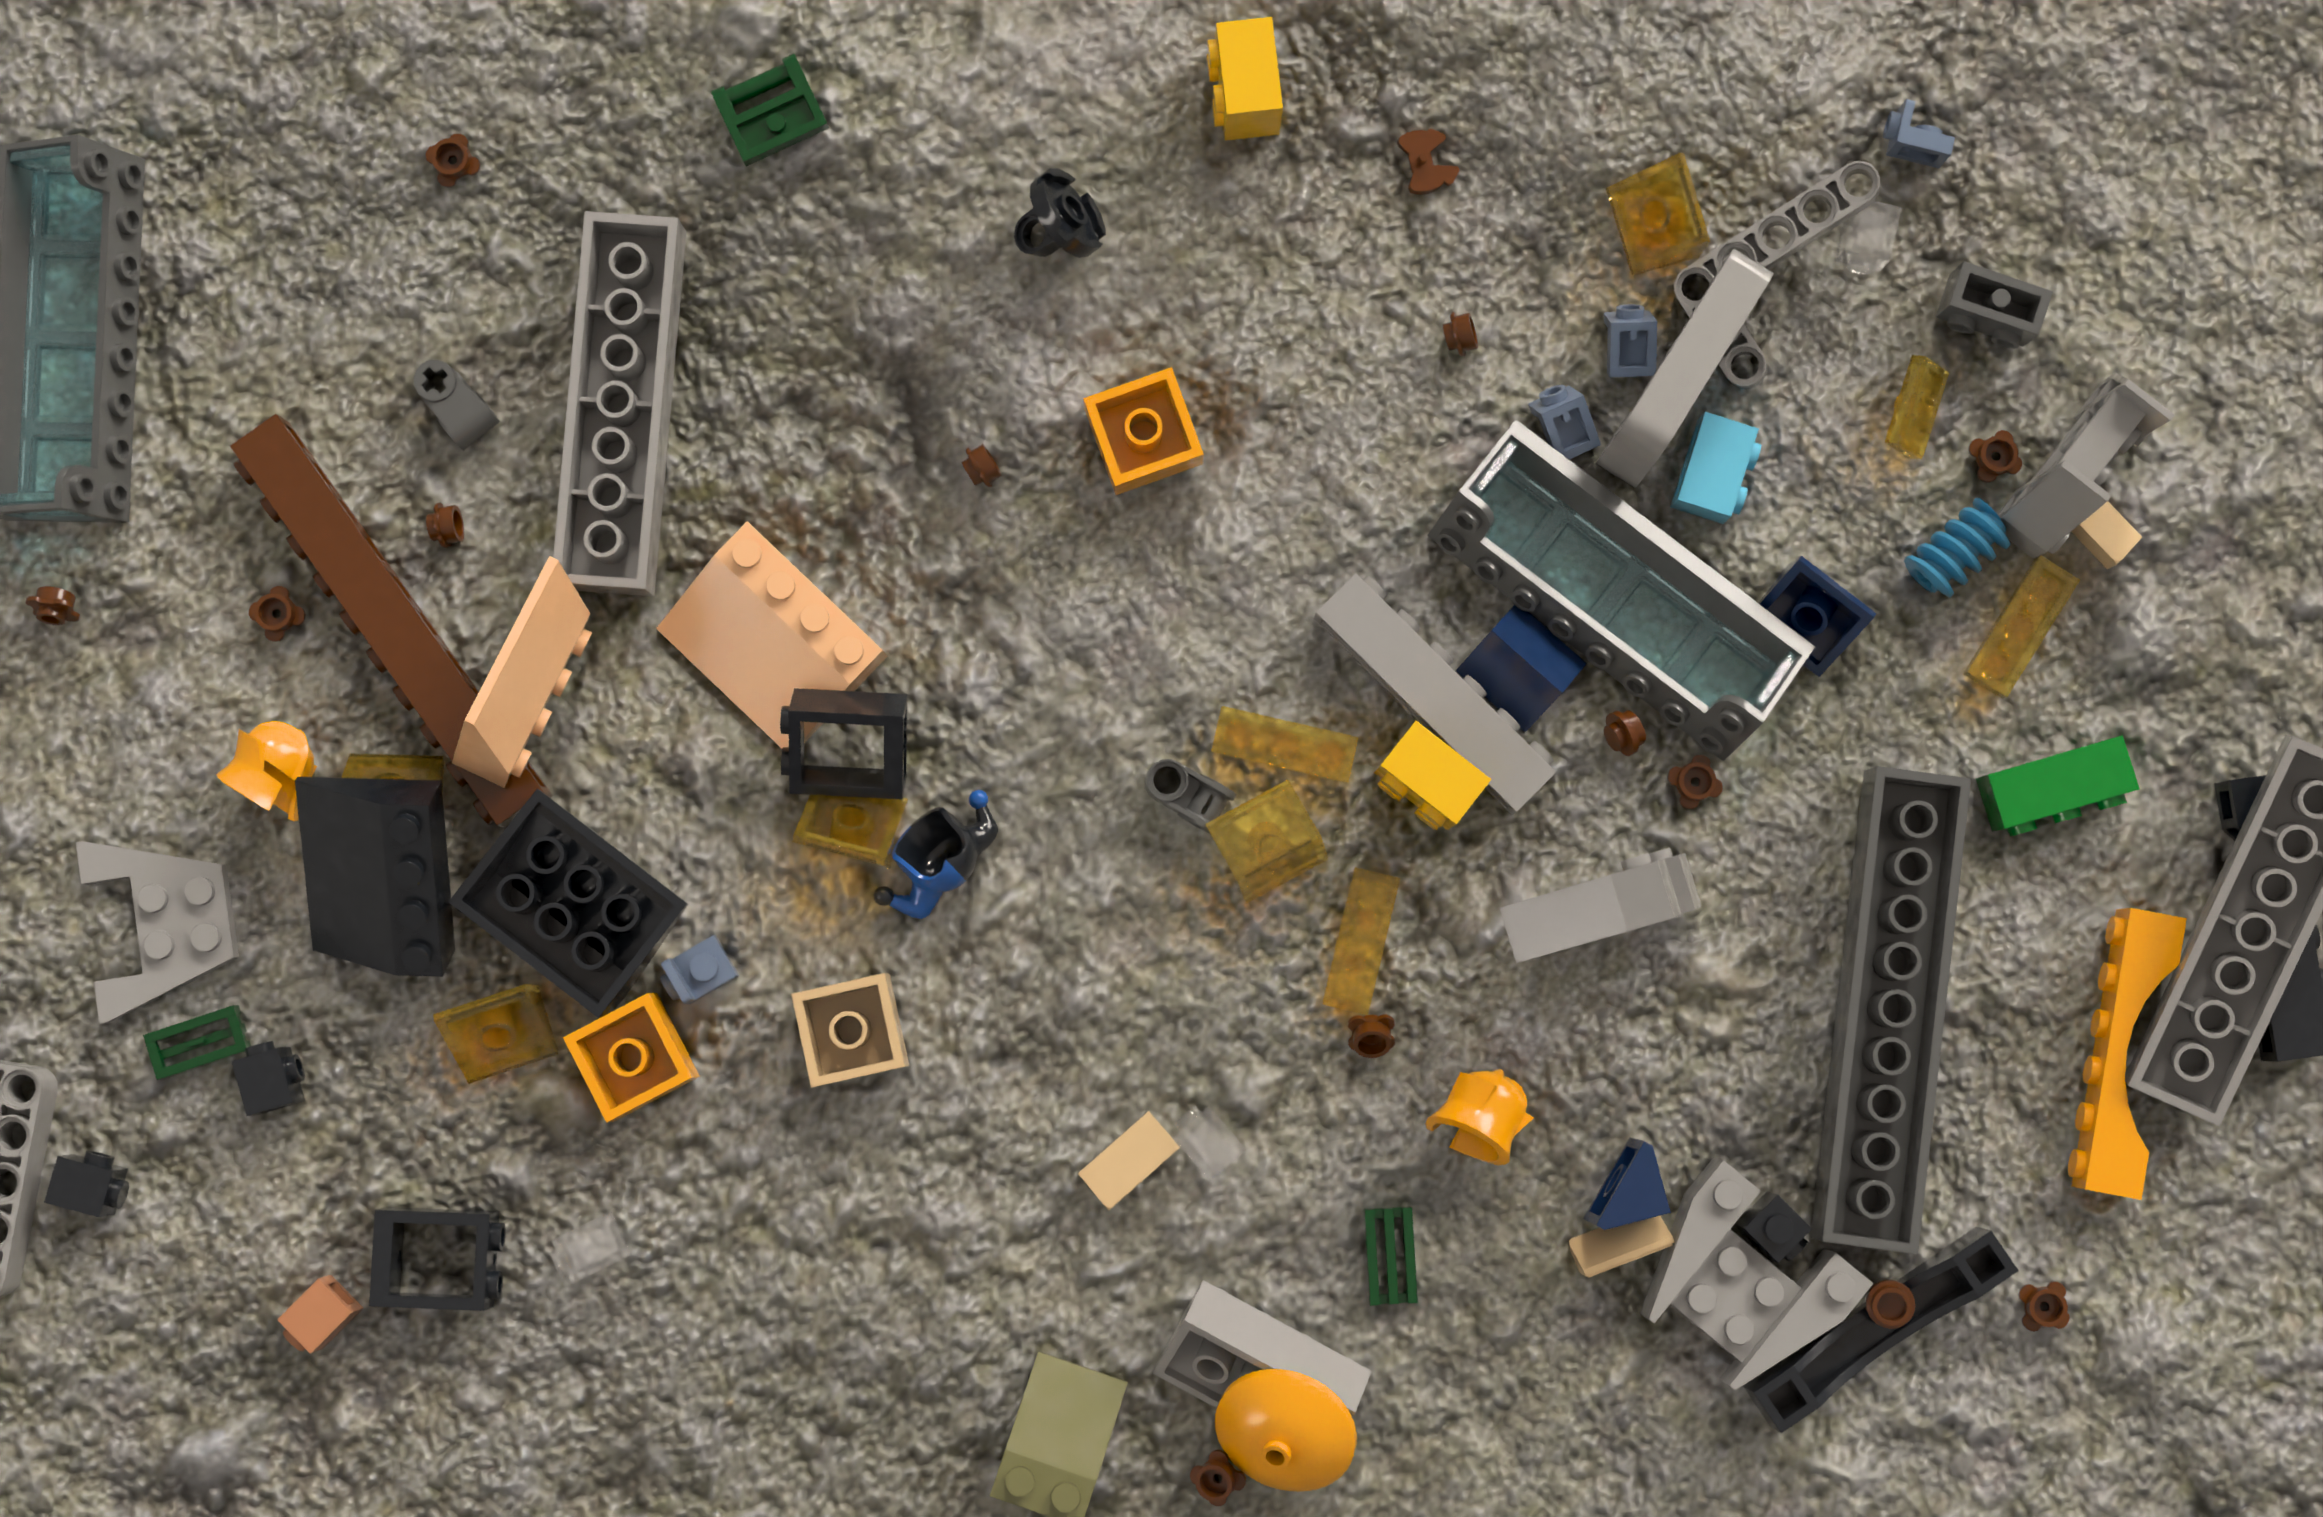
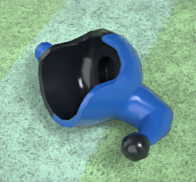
(938, 856)

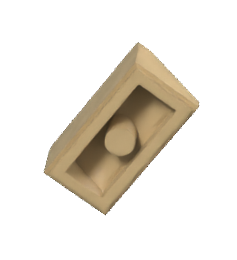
(2107, 535)
(1128, 1160)
(1613, 1247)

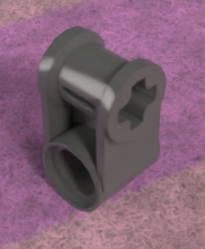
(458, 407)
(1191, 794)

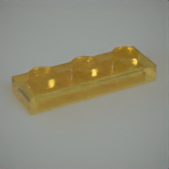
(2021, 627)
(1284, 744)
(1360, 941)

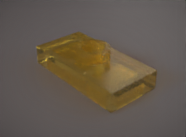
(1916, 407)

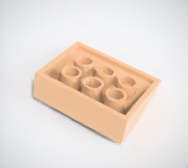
(766, 630)
(524, 679)

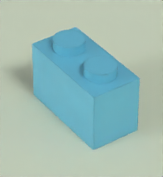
(1716, 467)

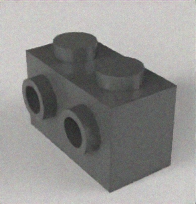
(1993, 305)

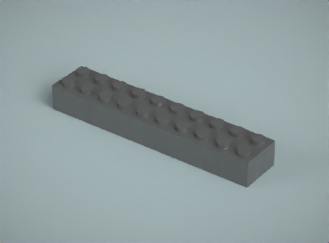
(1891, 1009)

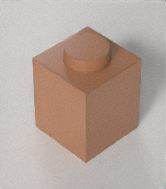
(318, 1315)

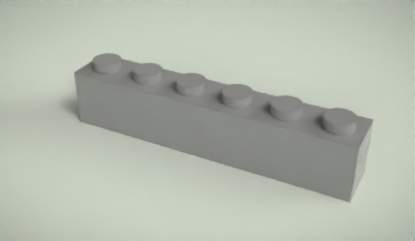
(1433, 692)

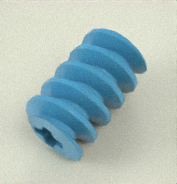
(1958, 548)

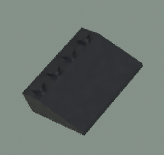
(377, 872)
(569, 904)

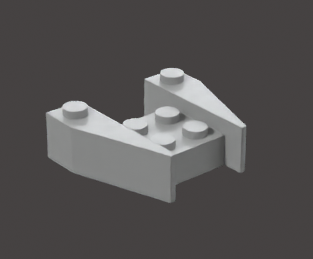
(2069, 482)
(1643, 894)
(1738, 1292)

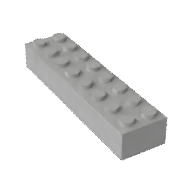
(619, 402)
(2241, 945)

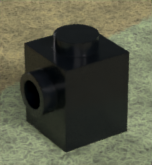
(269, 1078)
(88, 1184)
(1774, 1228)

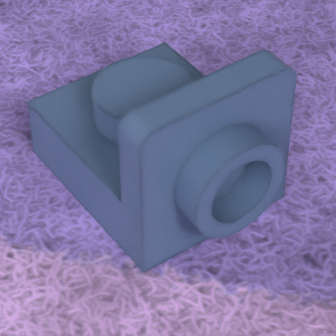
(1916, 144)
(1631, 341)
(1565, 420)
(697, 971)

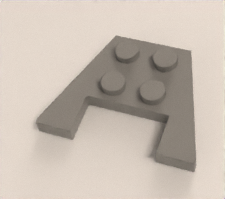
(180, 922)

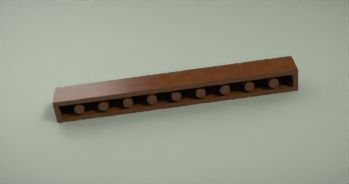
(373, 602)

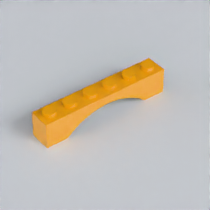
(2109, 1149)

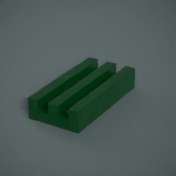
(236, 1030)
(1392, 1296)

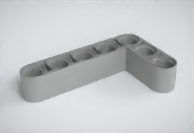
(1802, 233)
(1685, 369)
(23, 1161)

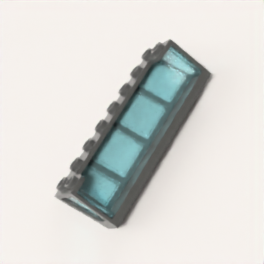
(68, 328)
(1621, 591)

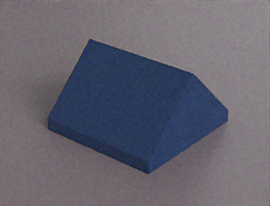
(1817, 611)
(1522, 667)
(1630, 1190)

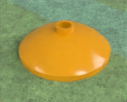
(1285, 1430)

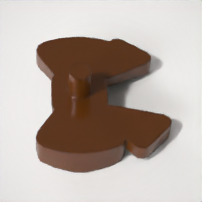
(1425, 175)

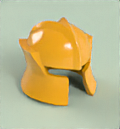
(268, 765)
(1487, 1112)

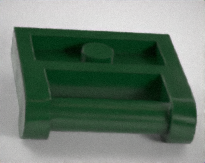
(775, 122)

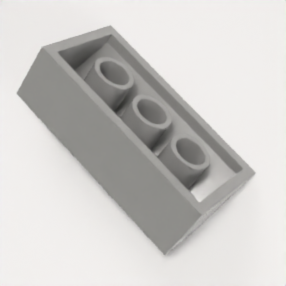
(1228, 1338)

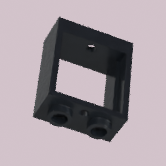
(846, 708)
(388, 1253)

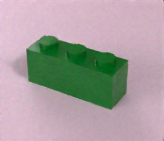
(2058, 786)

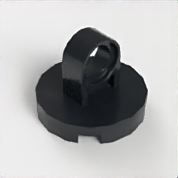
(1066, 217)

